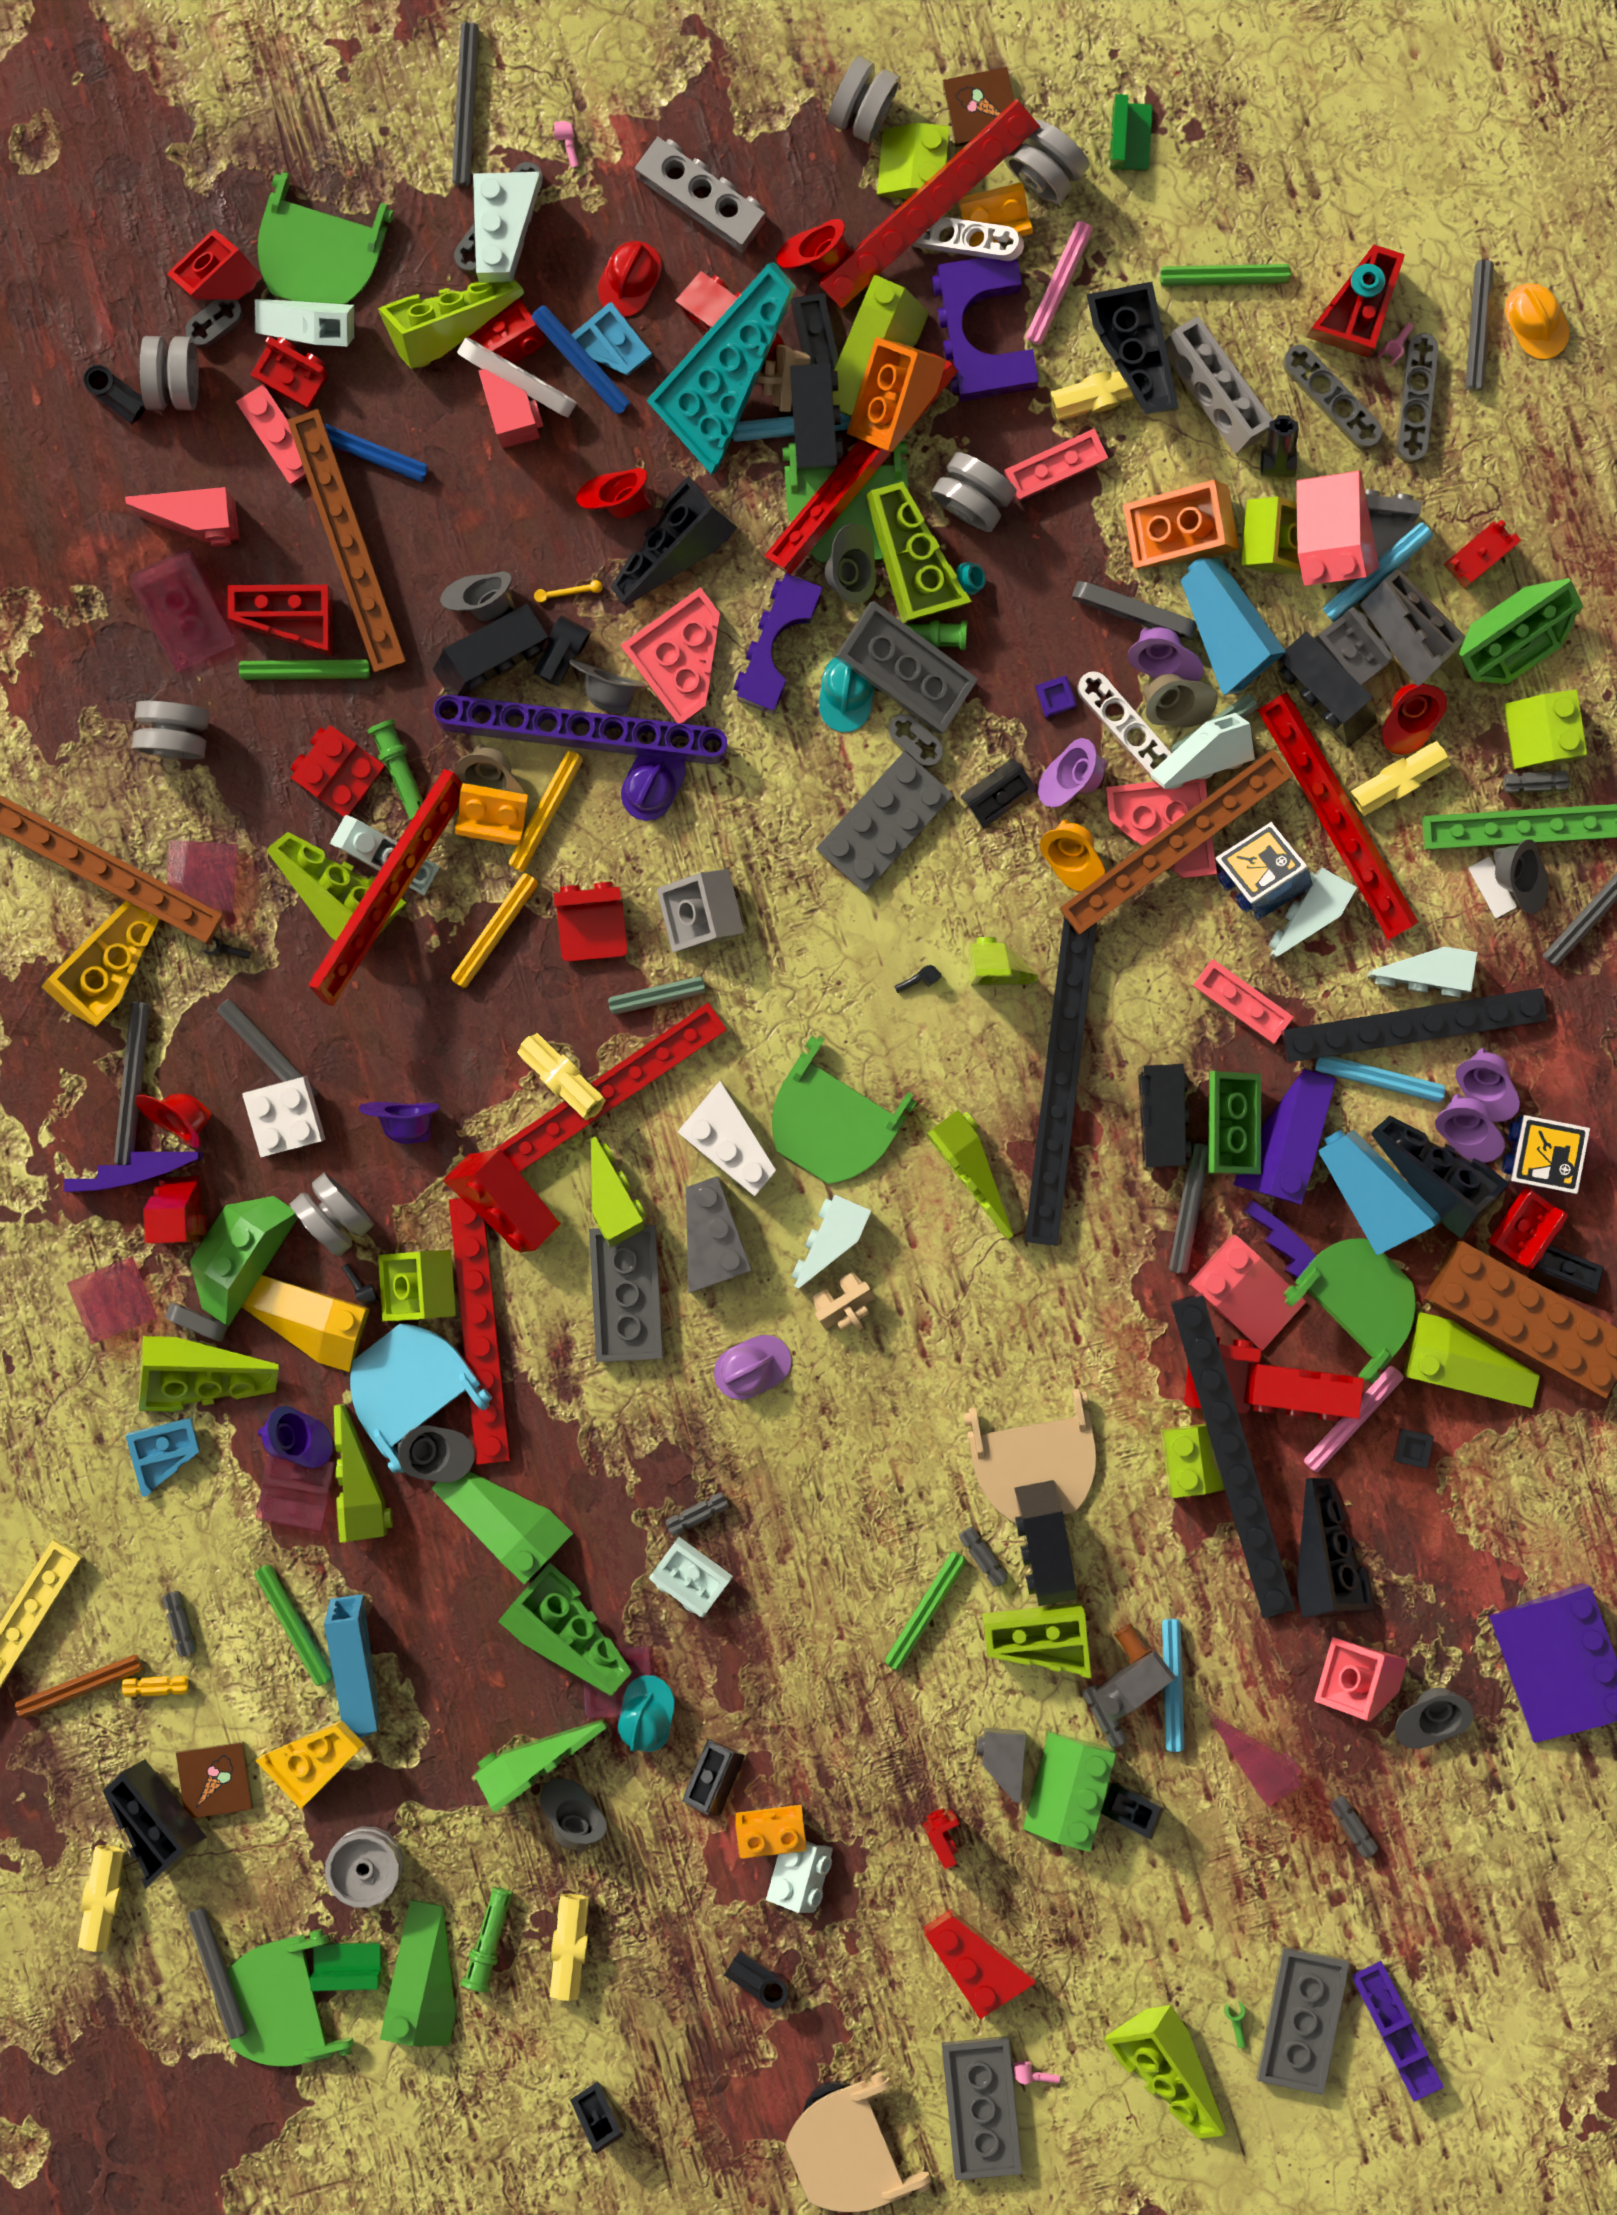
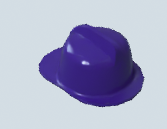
(651, 786)
(403, 1121)
(296, 1437)

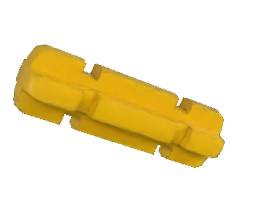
(155, 1686)

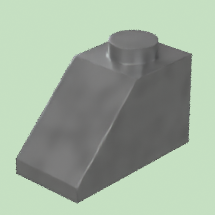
(1133, 1685)
(1003, 1758)

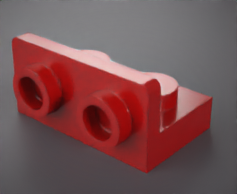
(510, 333)
(936, 1830)

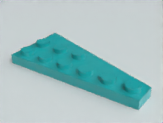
(715, 379)

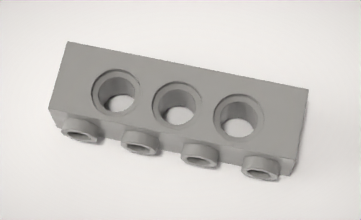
(736, 230)
(1217, 385)

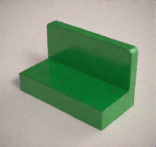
(1130, 135)
(346, 1967)

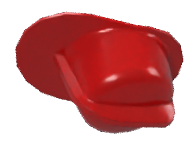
(818, 247)
(630, 277)
(617, 492)
(1413, 717)
(177, 1114)

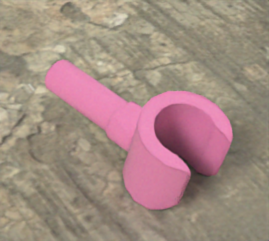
(564, 131)
(1395, 347)
(1023, 2074)

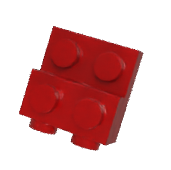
(336, 770)

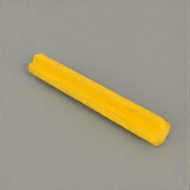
(546, 810)
(494, 930)

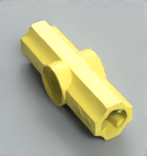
(1094, 394)
(1400, 778)
(561, 1076)
(101, 1898)
(569, 1947)

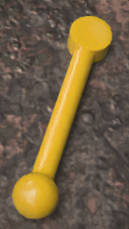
(541, 595)

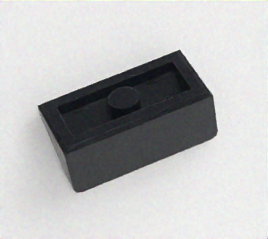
(998, 792)
(1567, 1274)
(713, 1778)

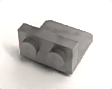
(1391, 520)

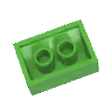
(1234, 1123)
(1069, 1791)

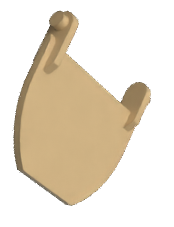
(1035, 1454)
(844, 2152)

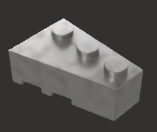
(1412, 626)

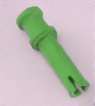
(942, 633)
(394, 756)
(483, 1955)

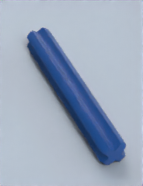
(580, 360)
(377, 454)

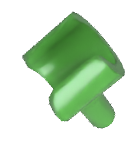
(1237, 2024)

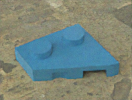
(613, 341)
(161, 1451)

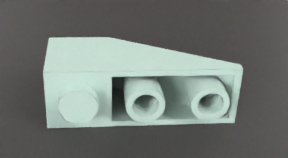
(305, 321)
(1212, 748)
(374, 849)
(1317, 908)
(1440, 969)
(838, 1232)

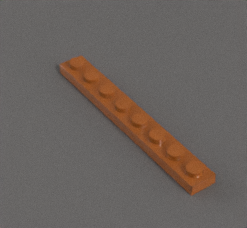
(347, 541)
(1175, 842)
(108, 872)

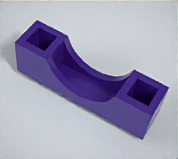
(793, 605)

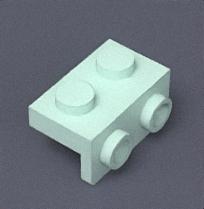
(690, 1577)
(800, 1878)

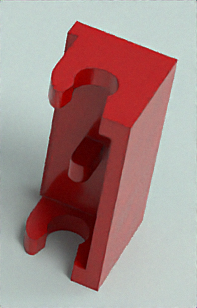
(1481, 553)

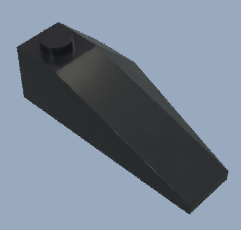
(1134, 338)
(684, 535)
(1448, 1183)
(1328, 1569)

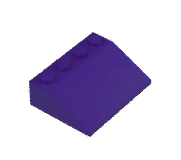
(1559, 1662)

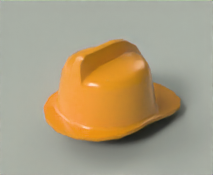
(1537, 321)
(1072, 855)

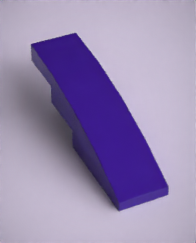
(143, 1168)
(1282, 1239)
(1397, 2031)

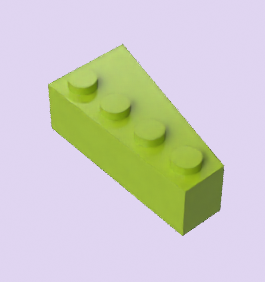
(913, 558)

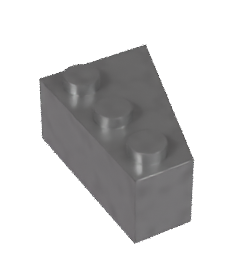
(712, 1237)

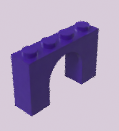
(980, 373)

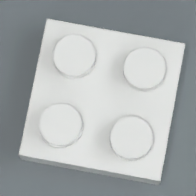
(283, 1116)

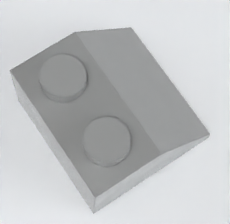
(700, 910)

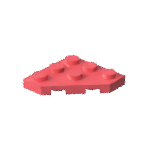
(678, 655)
(1148, 809)

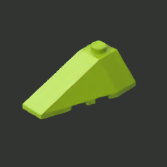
(885, 313)
(325, 886)
(997, 964)
(1458, 1359)
(189, 1372)
(361, 1505)
(1165, 2057)

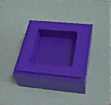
(1055, 696)

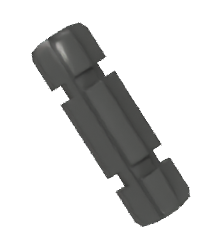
(1536, 782)
(697, 1513)
(983, 1557)
(179, 1624)
(1114, 1734)
(1353, 1826)

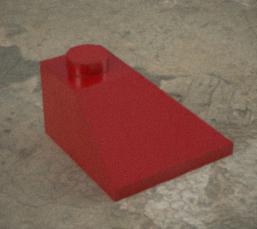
(215, 270)

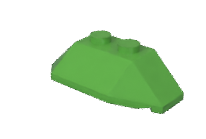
(1520, 631)
(238, 1253)

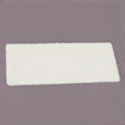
(1497, 897)

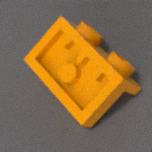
(997, 206)
(491, 814)
(770, 1831)

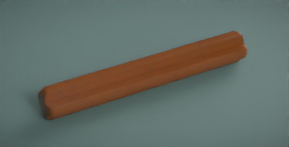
(78, 1686)

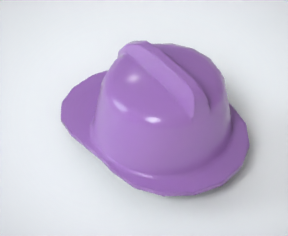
(1161, 653)
(1072, 773)
(1489, 1081)
(1470, 1130)
(752, 1367)

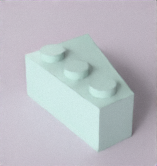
(502, 217)

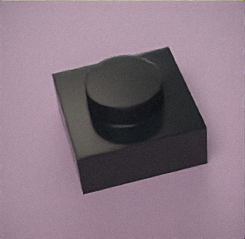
(1413, 1448)

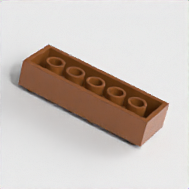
(1527, 1318)

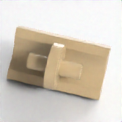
(777, 376)
(848, 1307)

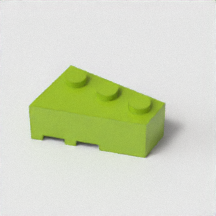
(1041, 1637)

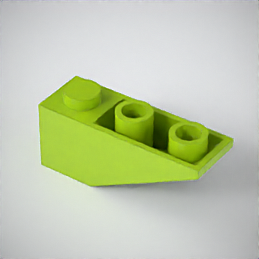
(611, 1206)

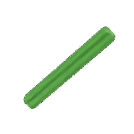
(1225, 274)
(304, 669)
(925, 1611)
(293, 1625)

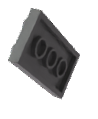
(906, 667)
(884, 822)
(626, 1297)
(1302, 2020)
(981, 2108)

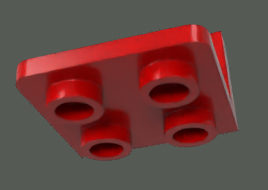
(591, 922)
(1236, 1361)

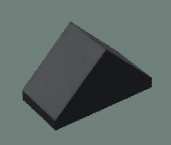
(1132, 1809)
(598, 2117)

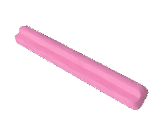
(1059, 283)
(1347, 1426)

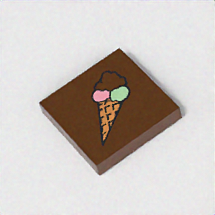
(976, 101)
(214, 1780)

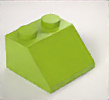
(910, 158)
(1271, 536)
(1545, 729)
(417, 1285)
(1190, 1461)

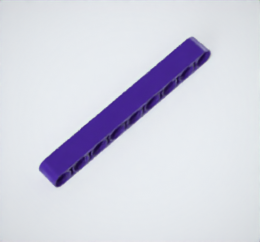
(568, 719)

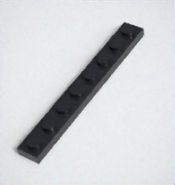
(1414, 1025)

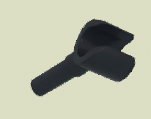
(222, 948)
(928, 974)
(365, 1294)

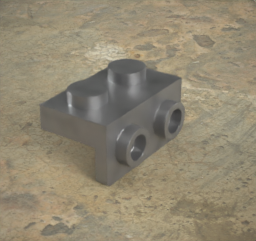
(1355, 646)

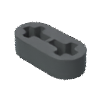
(218, 328)
(921, 734)
(196, 1321)

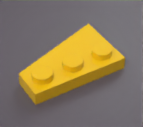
(311, 1761)

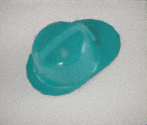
(844, 697)
(646, 1714)

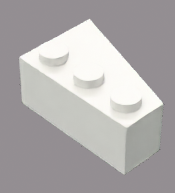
(728, 1141)

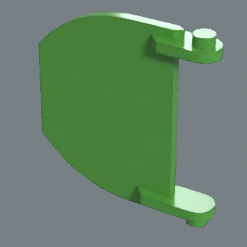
(314, 253)
(805, 483)
(829, 1123)
(1363, 1295)
(279, 2006)

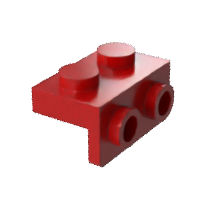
(290, 373)
(1528, 1228)

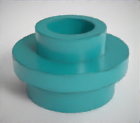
(1363, 289)
(970, 577)

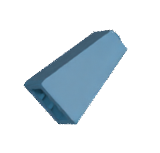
(1229, 625)
(1375, 1192)
(352, 1664)

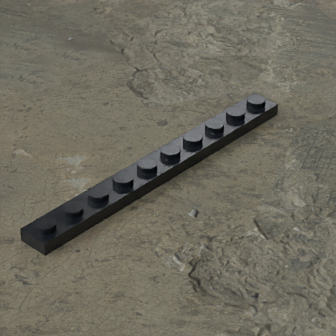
(1060, 1085)
(1232, 1455)

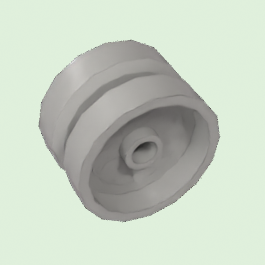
(863, 99)
(1048, 163)
(169, 373)
(973, 492)
(169, 730)
(327, 1218)
(352, 1883)

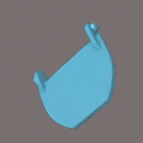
(406, 1383)

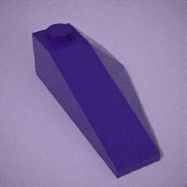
(1291, 1139)

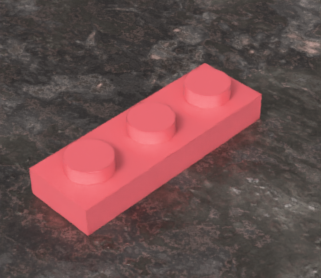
(273, 432)
(1056, 464)
(1242, 1001)

